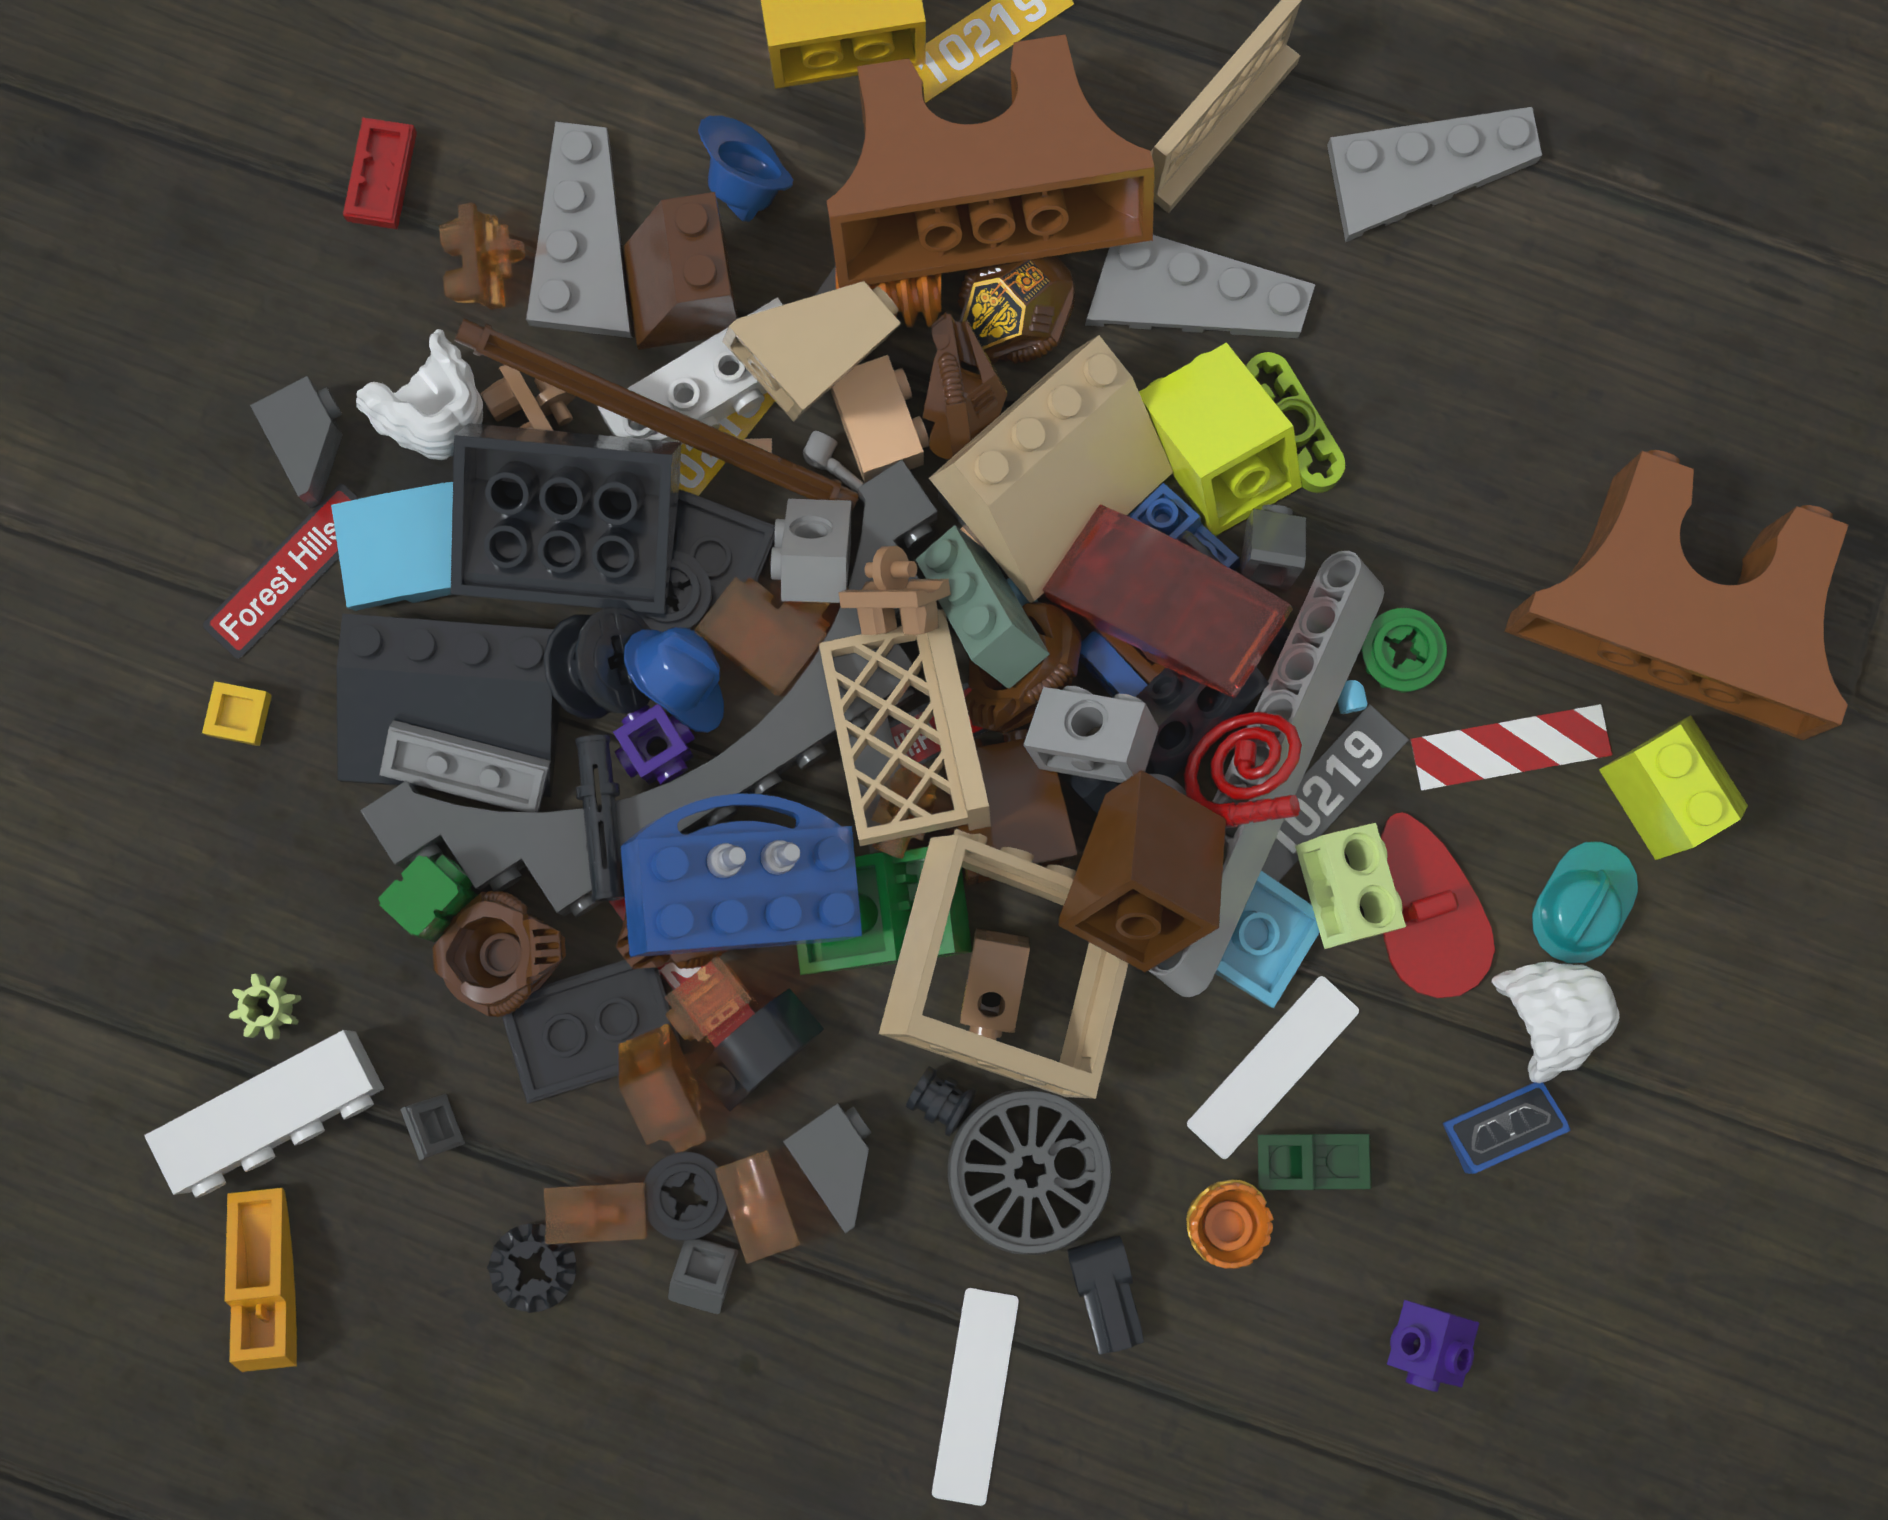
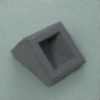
(702, 1275)

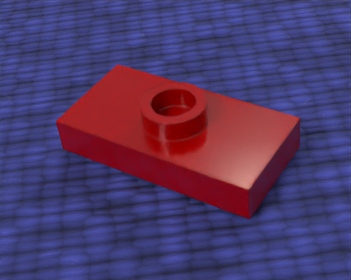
(379, 173)

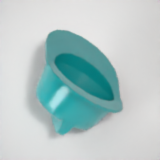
(1585, 902)

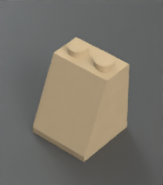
(812, 342)

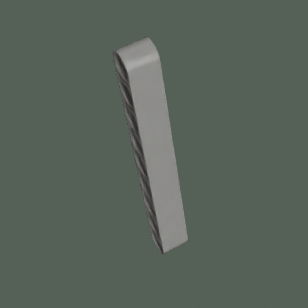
(1304, 693)

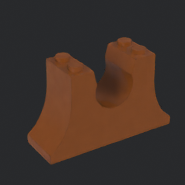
(991, 191)
(1658, 621)

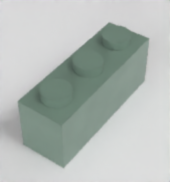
(983, 608)

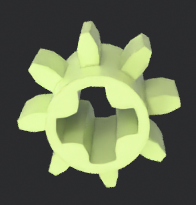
(252, 1014)

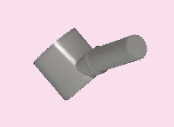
(818, 455)

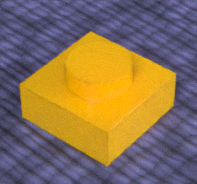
(237, 713)

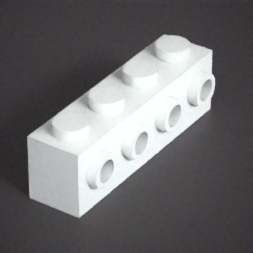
(701, 383)
(264, 1113)

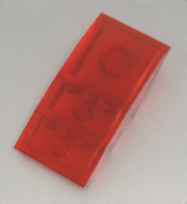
(1168, 600)

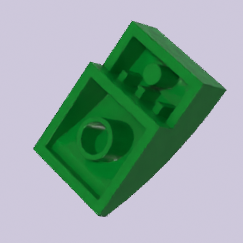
(885, 902)

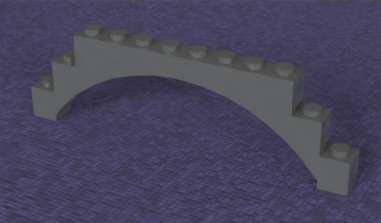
(553, 844)

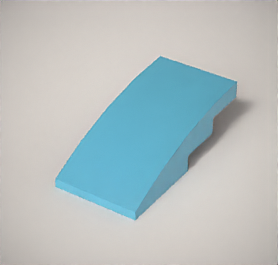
(395, 546)
(1268, 941)

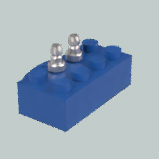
(739, 881)

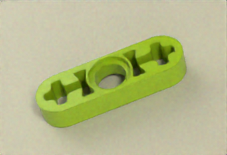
(1326, 446)

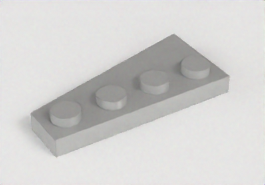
(1408, 167)
(578, 252)
(1196, 291)

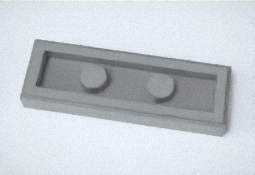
(464, 767)

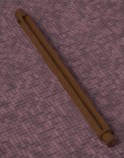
(650, 413)

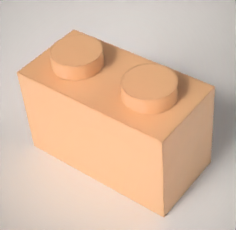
(878, 419)

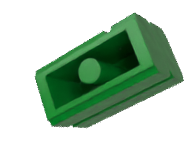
(428, 896)

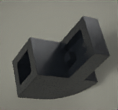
(759, 1048)

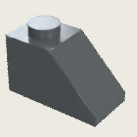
(302, 434)
(1273, 547)
(834, 1160)

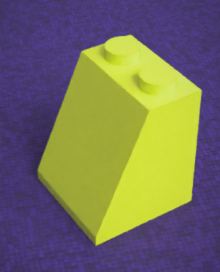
(1223, 438)
(1675, 790)

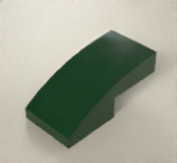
(1314, 1161)

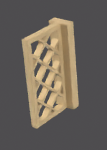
(1224, 106)
(952, 733)

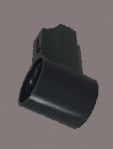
(1103, 1281)

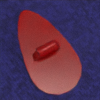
(1446, 930)

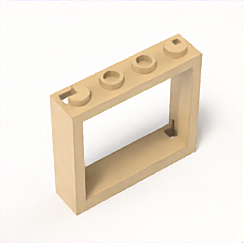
(1096, 996)

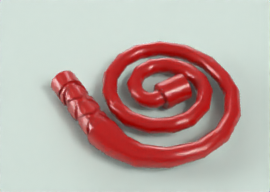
(1245, 761)

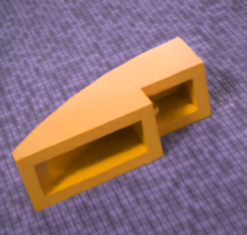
(260, 1281)

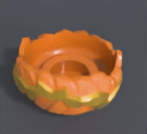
(1229, 1224)

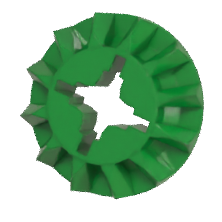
(1427, 645)

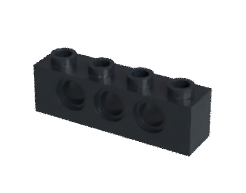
(1184, 714)

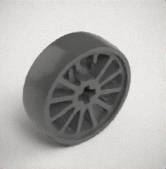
(1096, 1168)

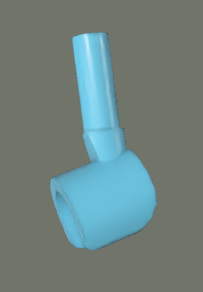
(1352, 697)

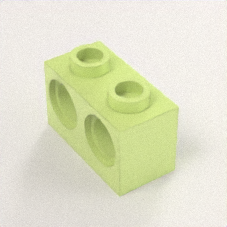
(1340, 889)

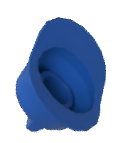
(742, 166)
(678, 674)

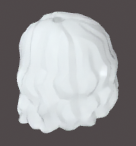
(430, 406)
(1564, 1011)

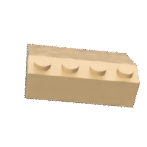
(1051, 463)

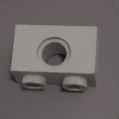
(812, 550)
(1112, 754)

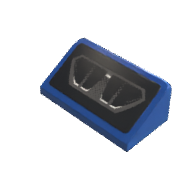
(1505, 1127)

